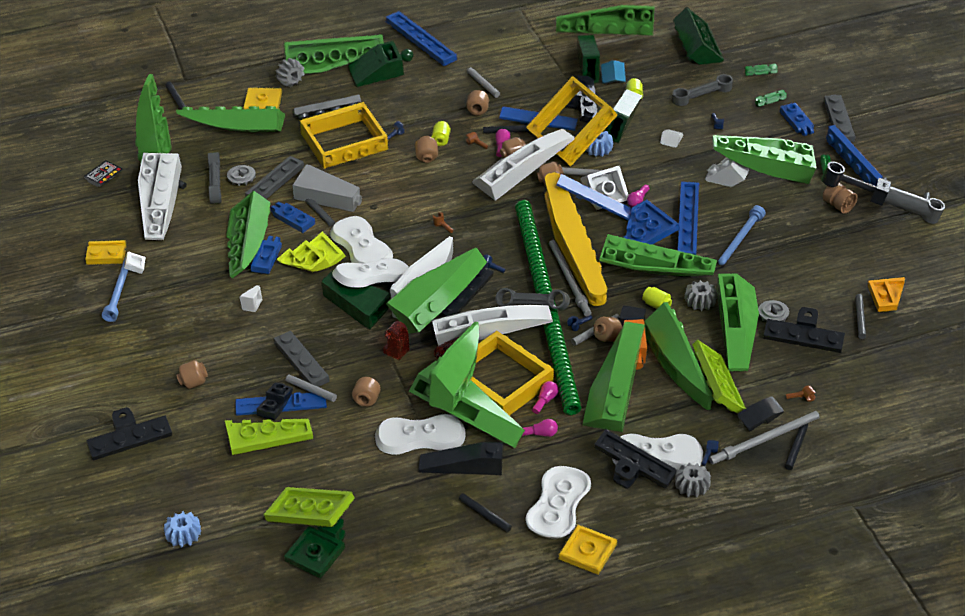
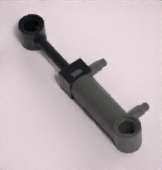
(882, 193)

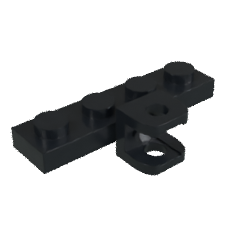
(586, 106)
(468, 293)
(804, 332)
(128, 434)
(633, 461)

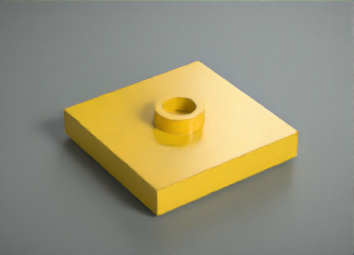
(263, 97)
(588, 549)

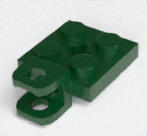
(326, 540)

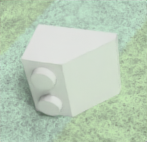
(608, 182)

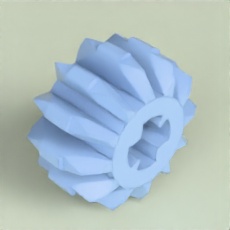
(601, 145)
(182, 529)

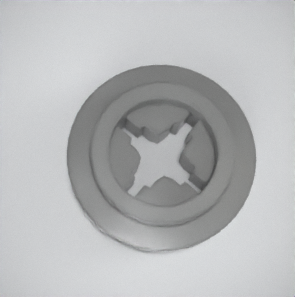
(246, 171)
(777, 307)

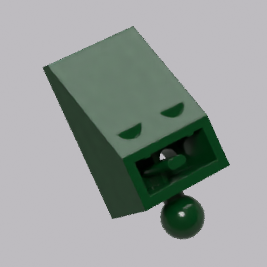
(379, 64)

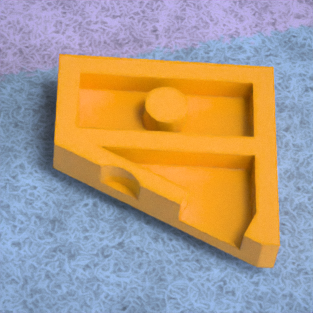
(886, 293)

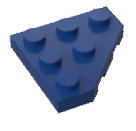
(649, 224)

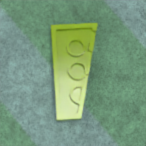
(256, 436)

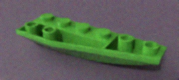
(611, 20)
(237, 118)
(769, 156)
(653, 258)
(738, 319)
(675, 354)
(454, 370)
(476, 409)

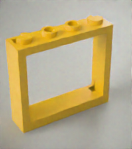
(337, 119)
(587, 134)
(529, 361)

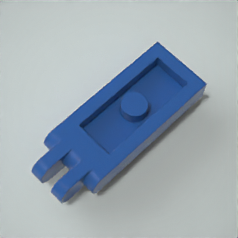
(797, 119)
(292, 216)
(266, 255)

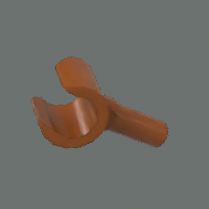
(473, 137)
(439, 221)
(807, 392)

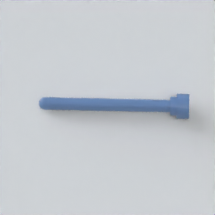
(756, 214)
(110, 311)

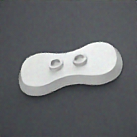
(358, 239)
(365, 274)
(403, 435)
(673, 450)
(555, 511)

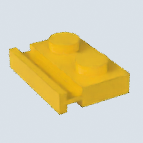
(105, 252)

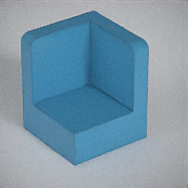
(613, 71)

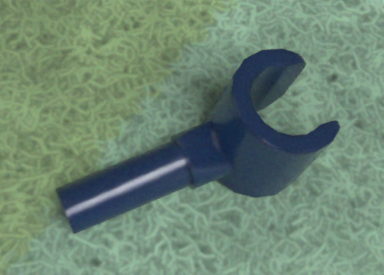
(718, 123)
(398, 129)
(489, 264)
(575, 322)
(712, 446)

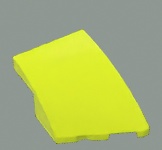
(313, 255)

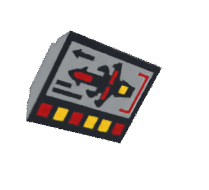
(102, 173)

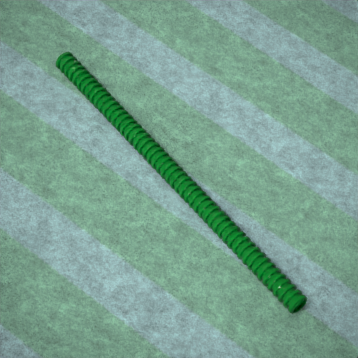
(553, 330)

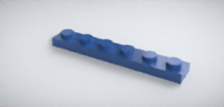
(421, 38)
(852, 156)
(688, 217)

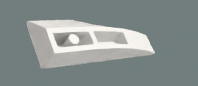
(521, 163)
(158, 192)
(436, 257)
(500, 319)

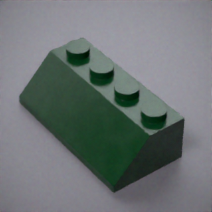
(697, 38)

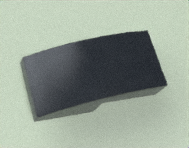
(275, 401)
(760, 412)

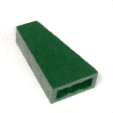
(588, 56)
(625, 109)
(362, 304)

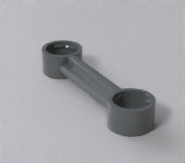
(681, 95)
(214, 178)
(533, 298)

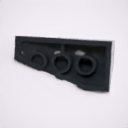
(474, 458)

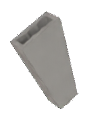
(326, 189)

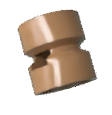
(840, 198)

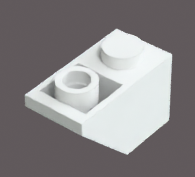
(727, 173)

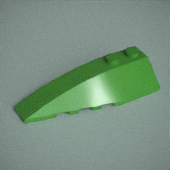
(327, 54)
(151, 127)
(246, 231)
(433, 291)
(613, 384)

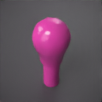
(501, 136)
(637, 197)
(547, 392)
(544, 428)

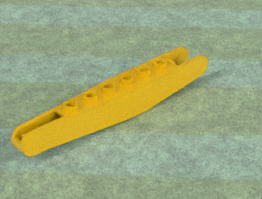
(573, 241)

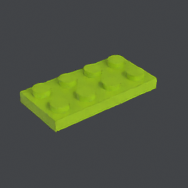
(718, 377)
(309, 506)

